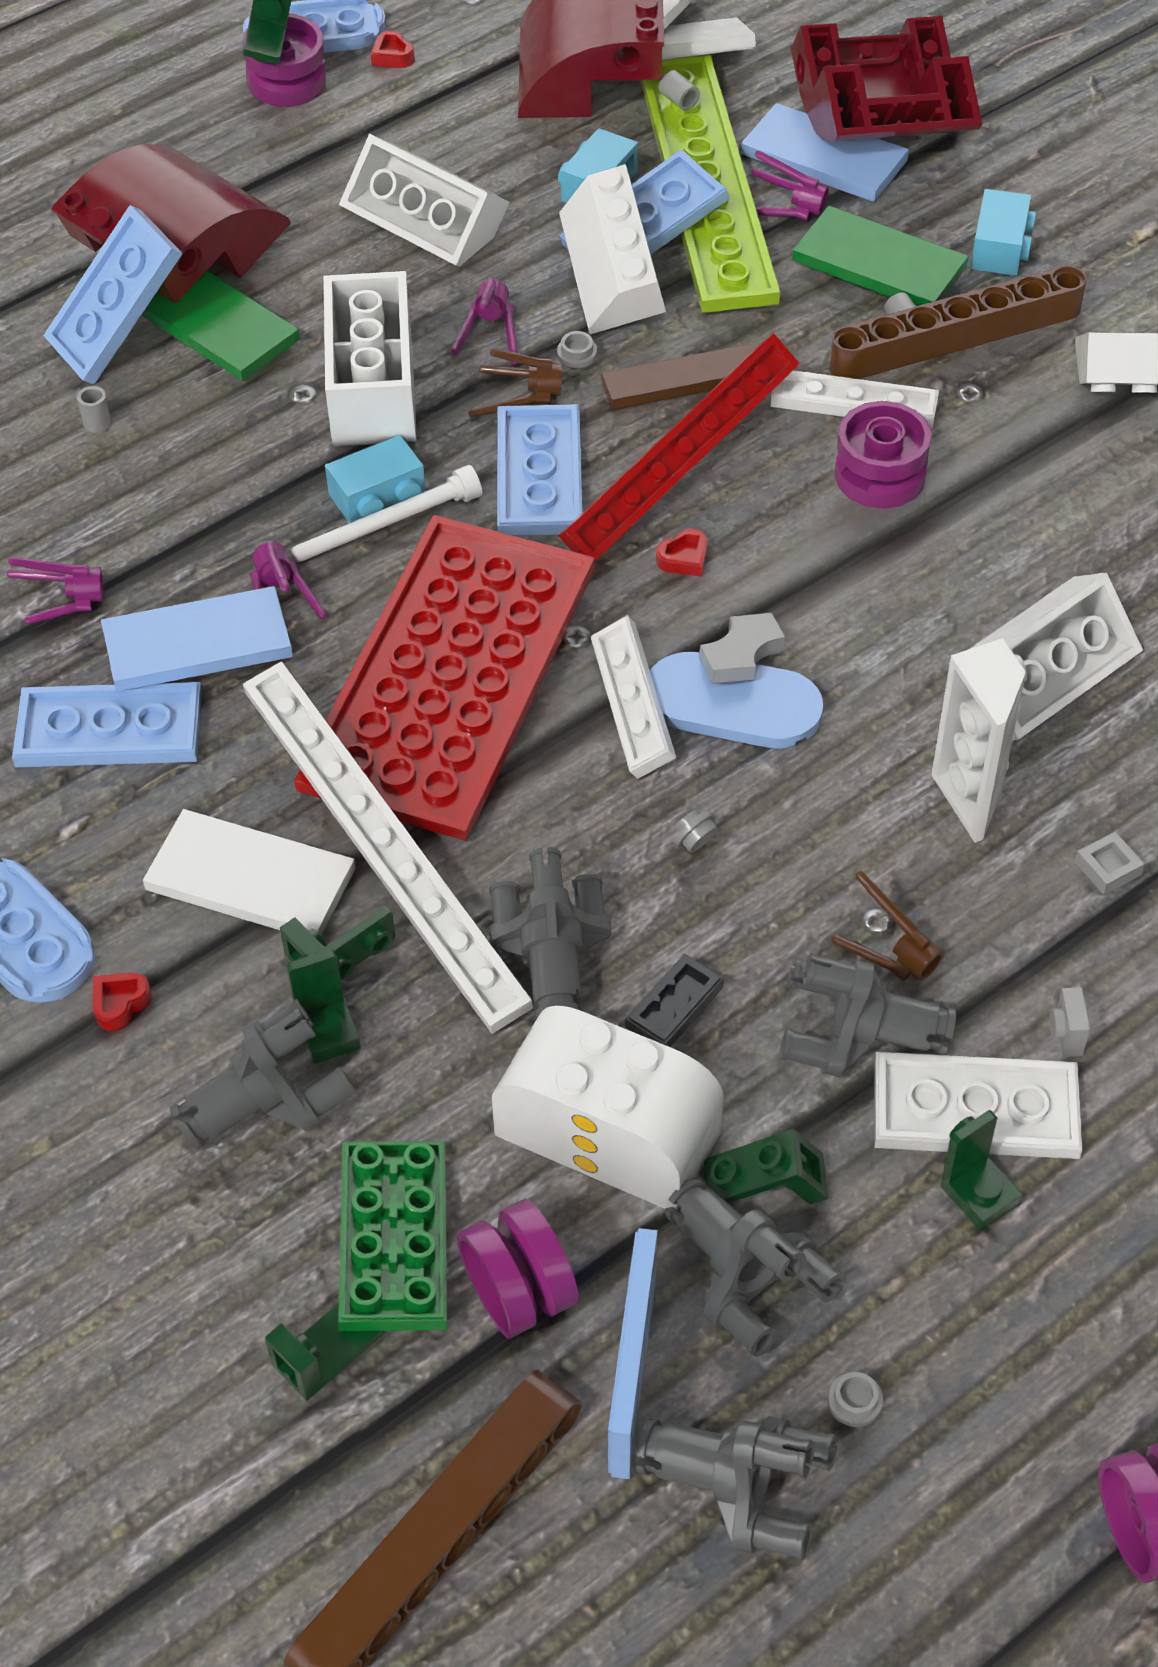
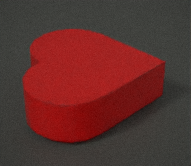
(392, 51)
(684, 553)
(118, 998)

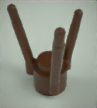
(542, 377)
(914, 950)

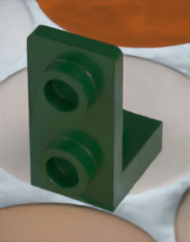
(266, 30)
(351, 948)
(318, 987)
(768, 1164)
(972, 1177)
(318, 1353)

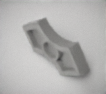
(744, 645)

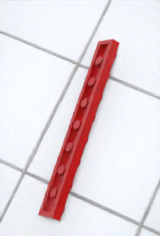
(679, 449)

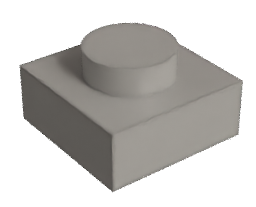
(1109, 863)
(1070, 1022)

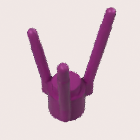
(807, 192)
(489, 305)
(276, 569)
(80, 581)

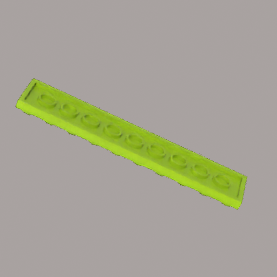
(726, 245)

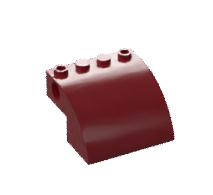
(583, 41)
(884, 82)
(185, 200)

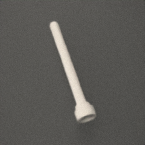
(461, 485)

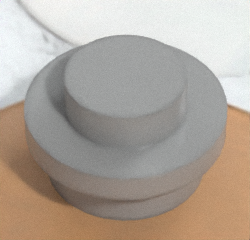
(577, 350)
(695, 830)
(855, 1399)

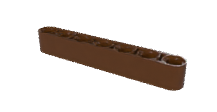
(957, 323)
(438, 1528)

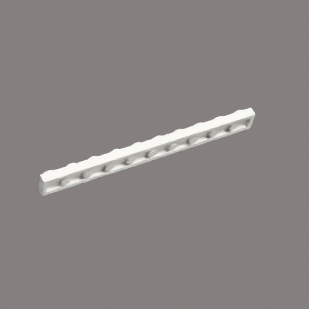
(389, 849)

